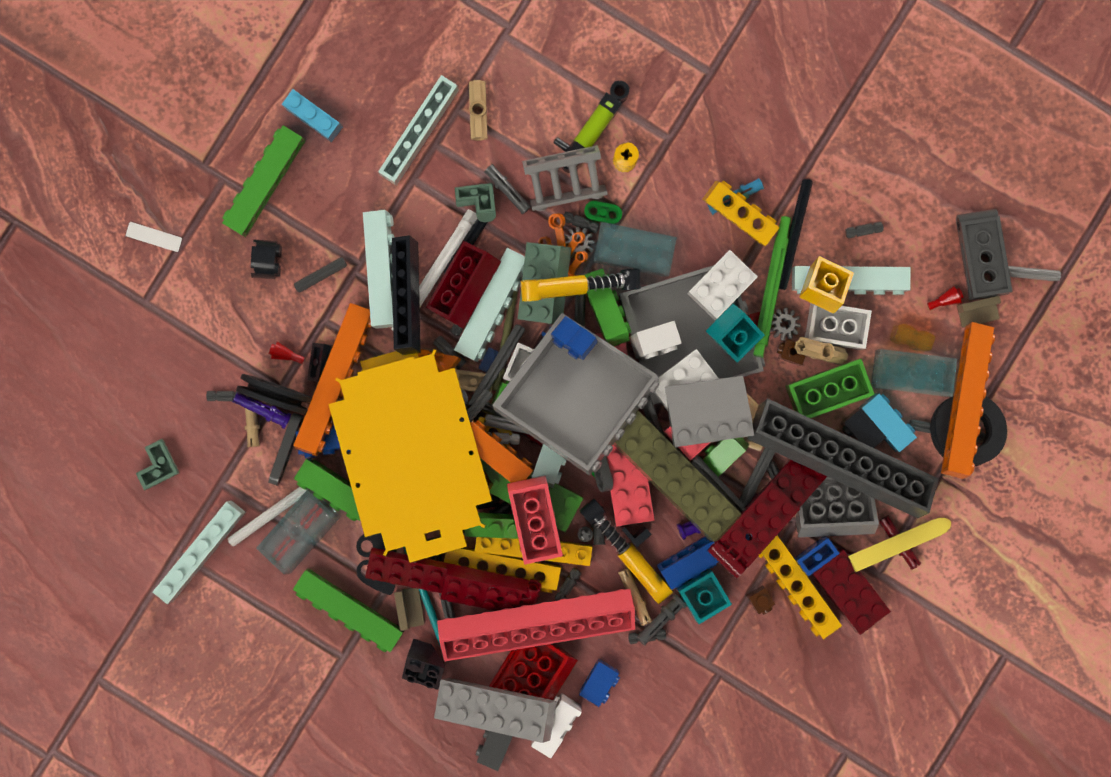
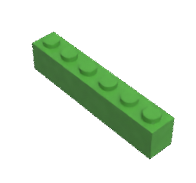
(263, 181)
(348, 609)

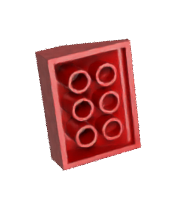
(535, 671)

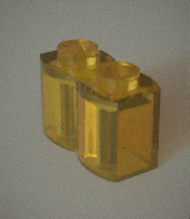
(916, 340)

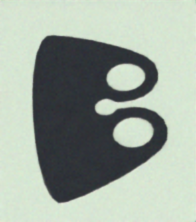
(377, 542)

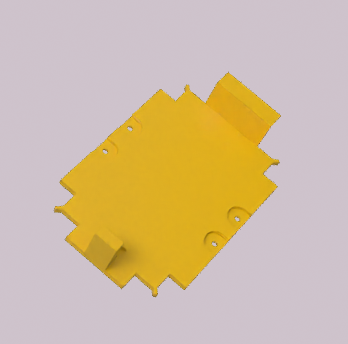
(410, 453)

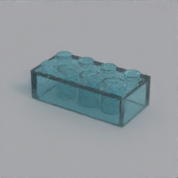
(634, 249)
(913, 373)

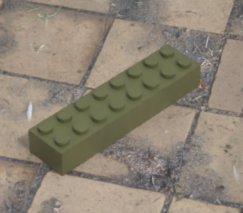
(676, 478)

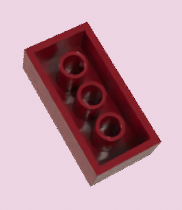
(463, 284)
(851, 593)

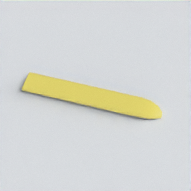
(899, 543)

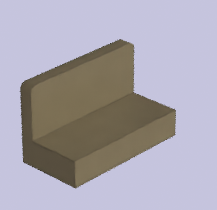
(979, 311)
(409, 608)

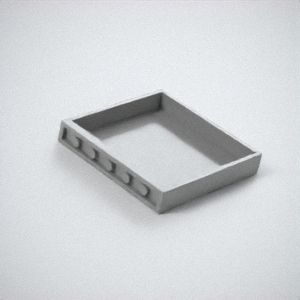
(670, 302)
(577, 403)

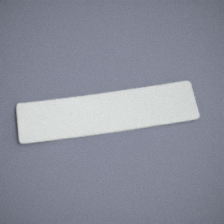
(153, 236)

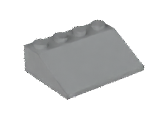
(709, 411)
(837, 511)

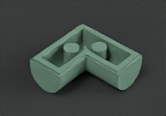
(479, 195)
(162, 467)

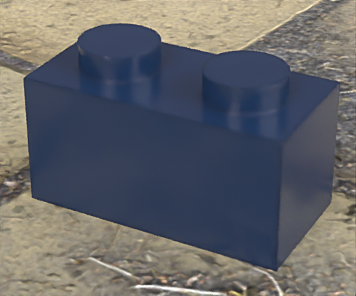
(488, 359)

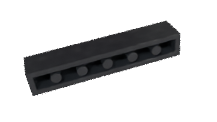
(406, 295)

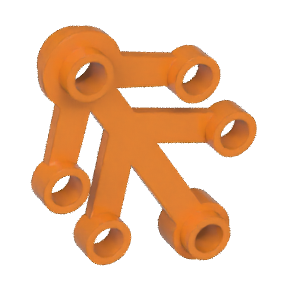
(552, 221)

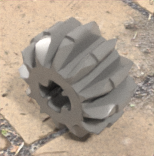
(580, 248)
(791, 324)

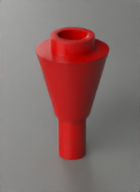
(950, 297)
(280, 352)

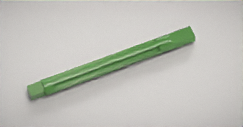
(772, 285)

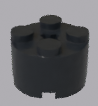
(265, 259)

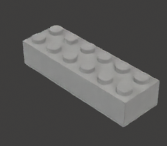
(495, 710)

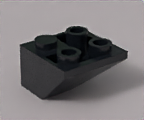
(423, 665)

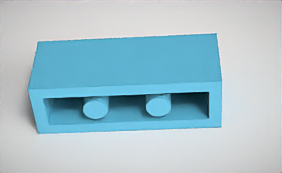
(312, 115)
(889, 422)

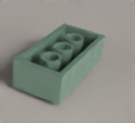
(540, 263)

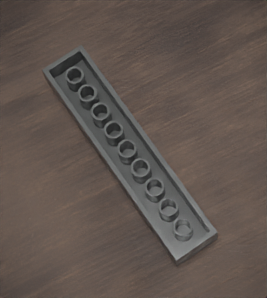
(843, 459)

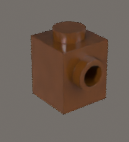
(788, 353)
(761, 600)

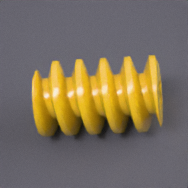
(632, 153)

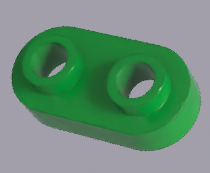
(603, 211)

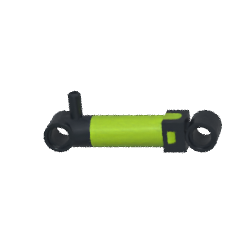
(598, 121)

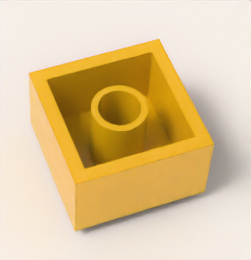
(826, 285)

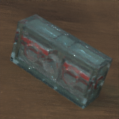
(298, 532)

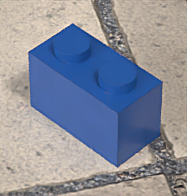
(816, 555)
(599, 683)

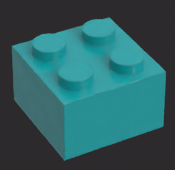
(735, 333)
(704, 596)

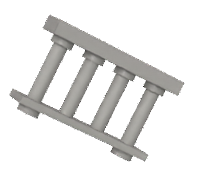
(552, 164)

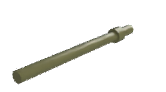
(506, 332)

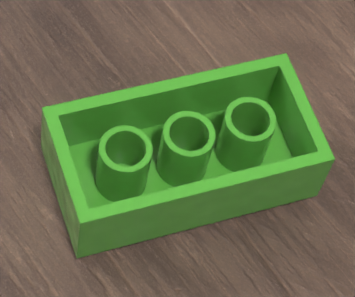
(830, 389)
(329, 486)

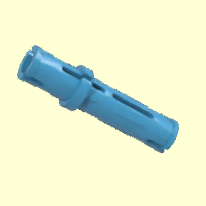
(755, 187)

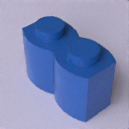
(574, 338)

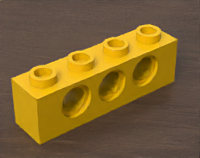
(767, 227)

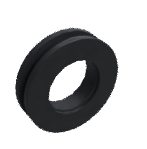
(274, 394)
(994, 424)

